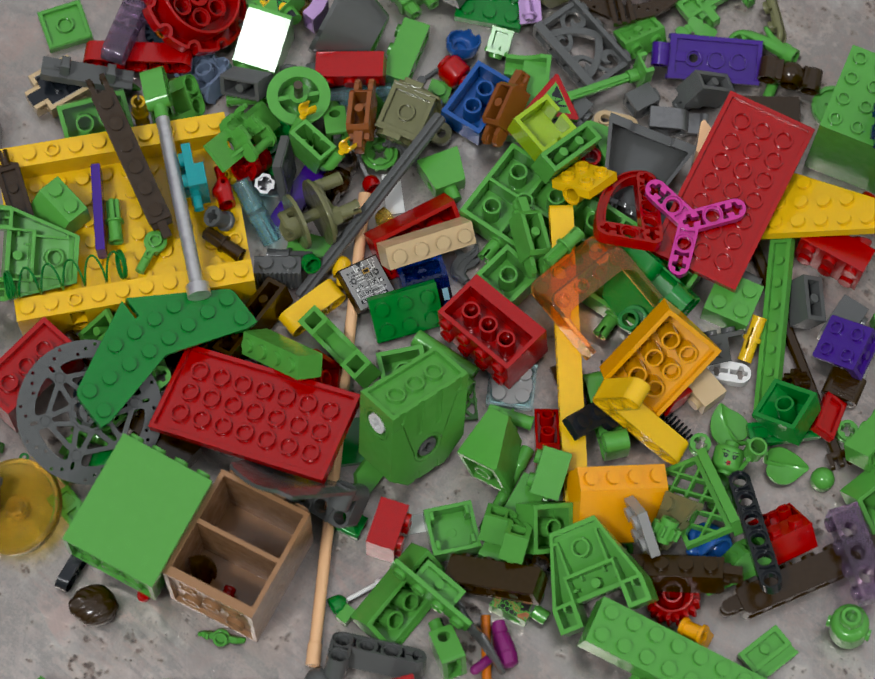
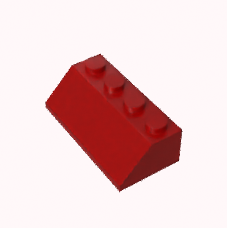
(427, 214)

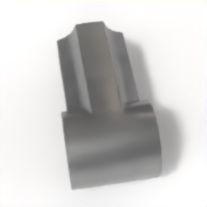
(266, 185)

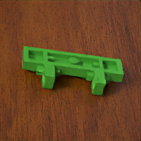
(704, 9)

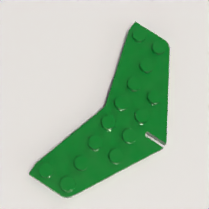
(138, 345)

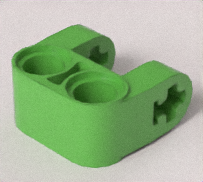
(186, 97)

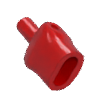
(223, 191)

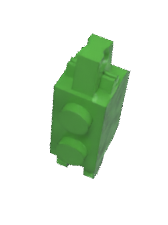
(529, 236)

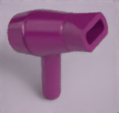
(503, 646)

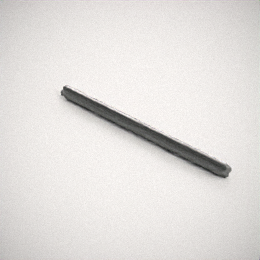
(372, 203)

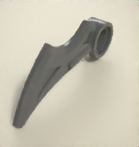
(482, 640)

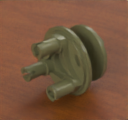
(320, 211)

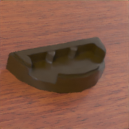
(203, 568)

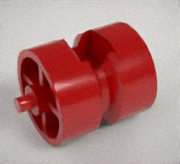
(244, 168)

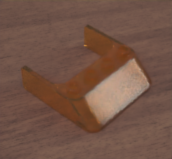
(580, 276)

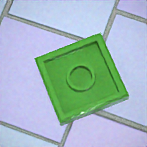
(65, 26)

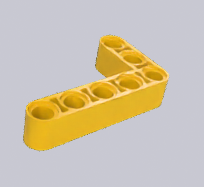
(623, 402)

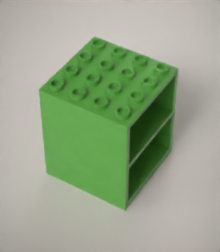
(843, 137)
(137, 514)

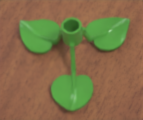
(782, 464)

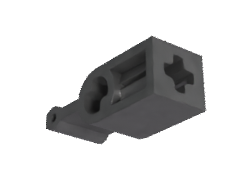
(675, 121)

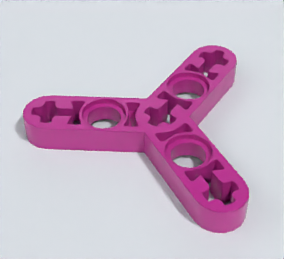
(685, 211)

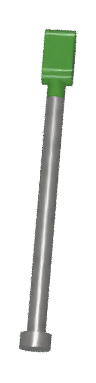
(158, 99)

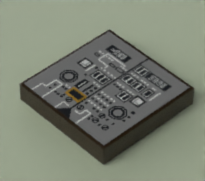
(363, 281)

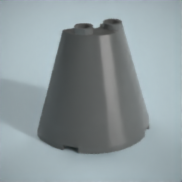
(643, 149)

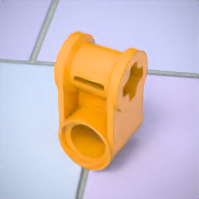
(695, 632)

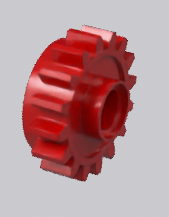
(674, 606)

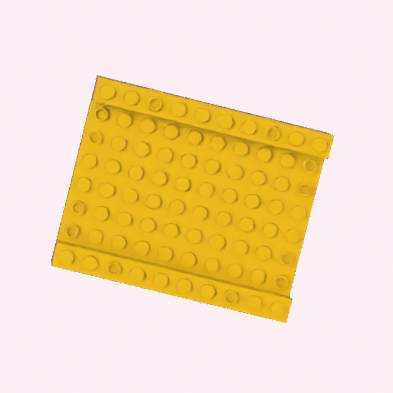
(167, 271)

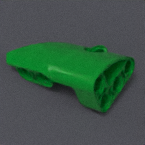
(625, 297)

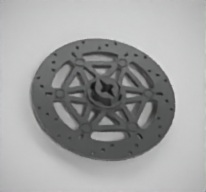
(31, 432)

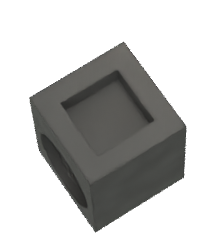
(640, 100)

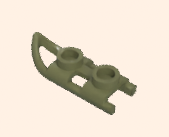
(776, 24)

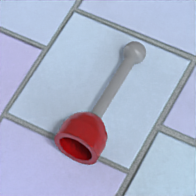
(370, 181)

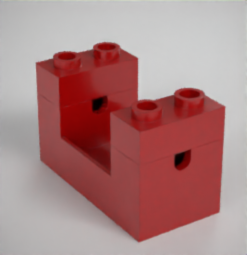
(21, 358)

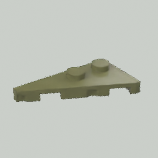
(679, 509)

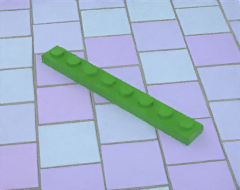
(776, 312)

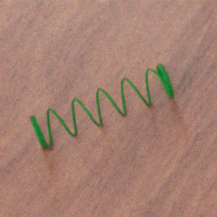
(10, 287)

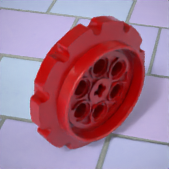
(201, 36)

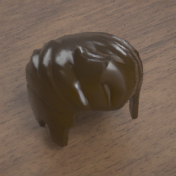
(94, 605)

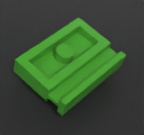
(768, 653)

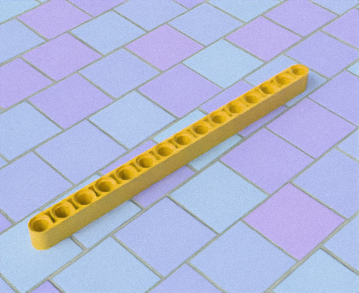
(567, 357)

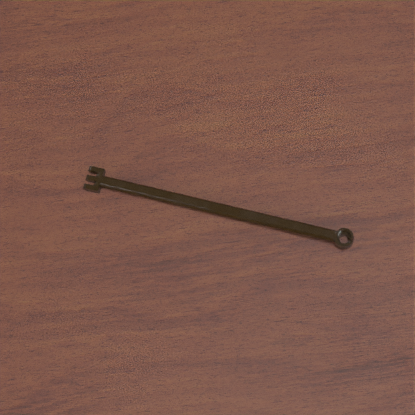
(836, 453)

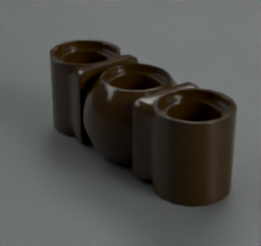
(790, 75)
(346, 173)

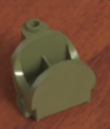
(407, 112)

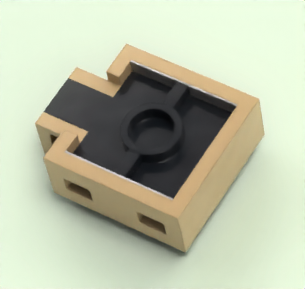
(48, 94)

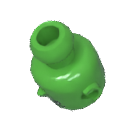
(849, 626)

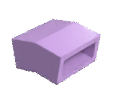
(315, 14)

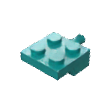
(193, 178)

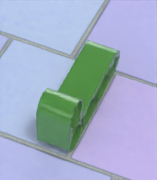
(613, 443)

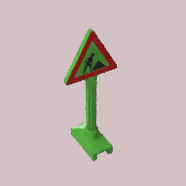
(555, 89)

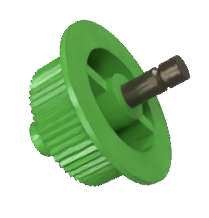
(294, 87)

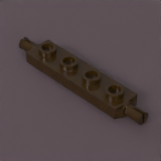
(13, 185)

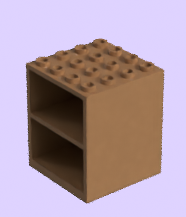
(256, 549)

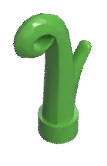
(770, 43)

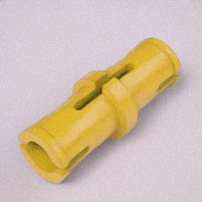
(139, 110)
(752, 338)

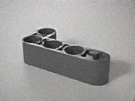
(372, 656)

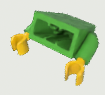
(312, 146)

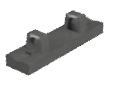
(58, 71)

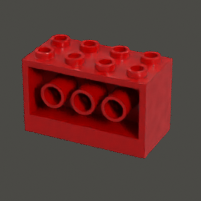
(492, 331)

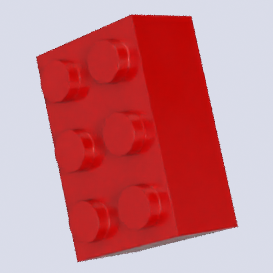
(836, 256)

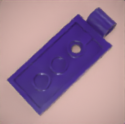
(714, 54)

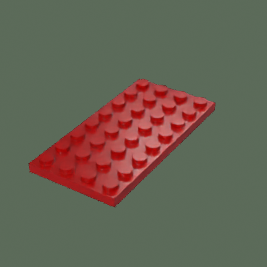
(744, 158)
(255, 413)

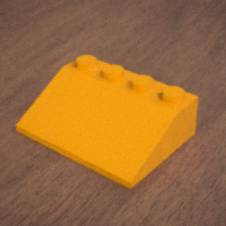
(663, 352)
(603, 489)

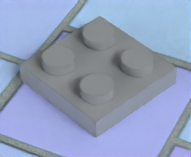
(642, 531)

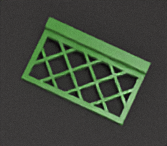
(718, 497)

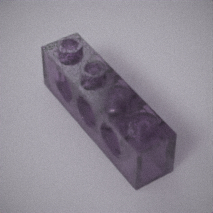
(850, 517)

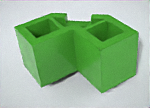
(504, 529)

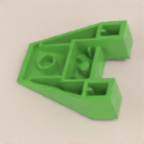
(31, 244)
(589, 565)

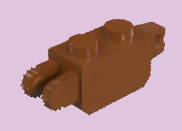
(504, 105)
(361, 114)

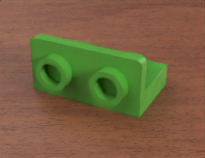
(640, 35)

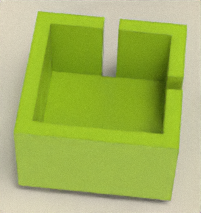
(535, 128)

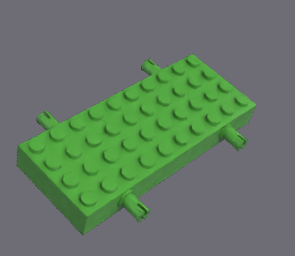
(492, 208)

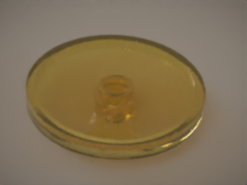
(27, 506)

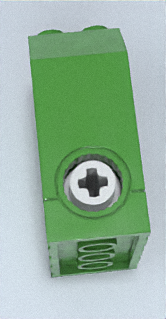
(413, 416)

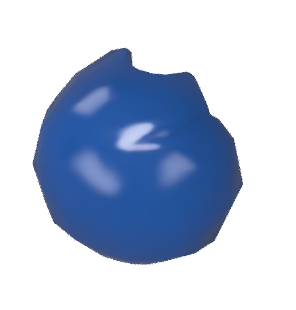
(463, 43)

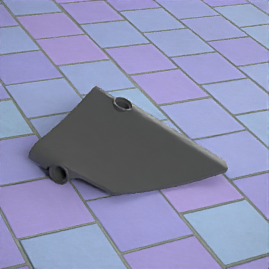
(338, 495)

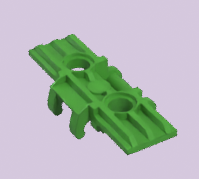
(239, 129)

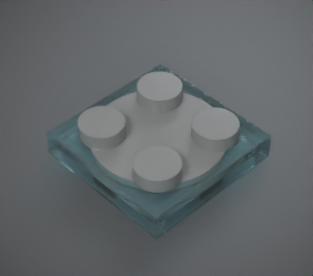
(519, 396)

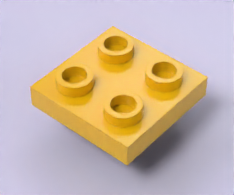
(583, 181)

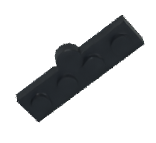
(587, 420)

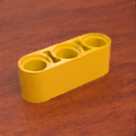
(325, 297)

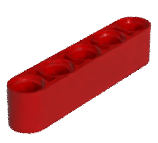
(144, 57)

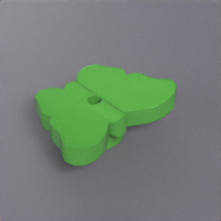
(696, 25)

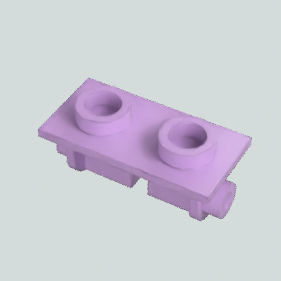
(529, 11)

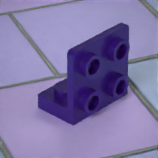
(846, 346)

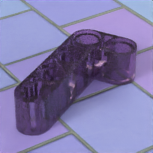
(123, 32)

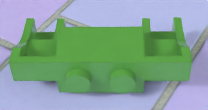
(536, 67)

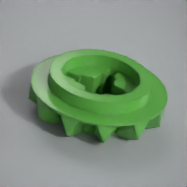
(368, 157)

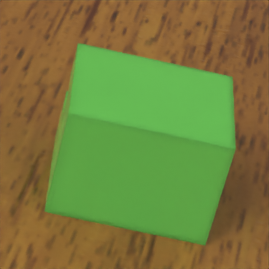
(344, 615)

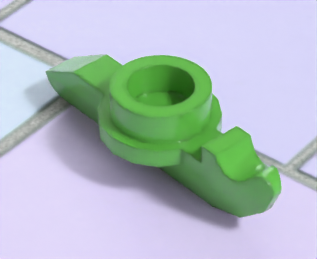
(221, 637)

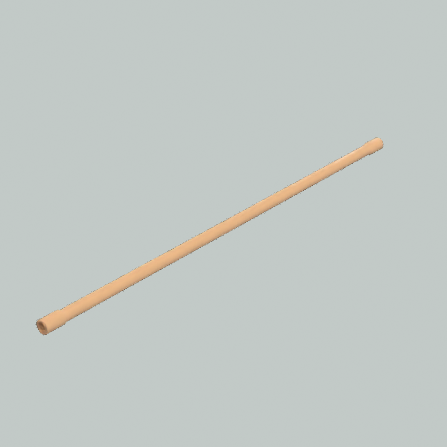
(314, 647)

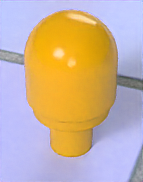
(341, 263)

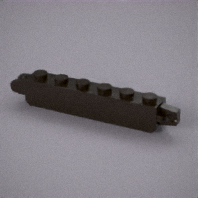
(131, 157)
(689, 573)
(798, 580)

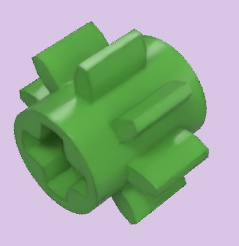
(666, 529)

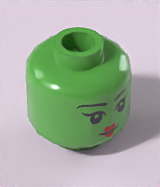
(727, 457)

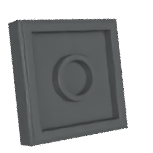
(284, 167)

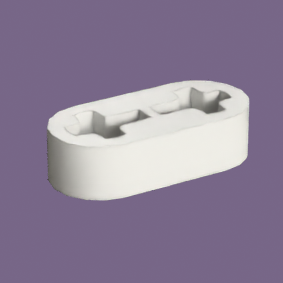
(730, 370)

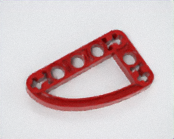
(614, 233)

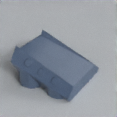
(207, 73)

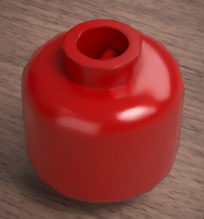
(453, 70)

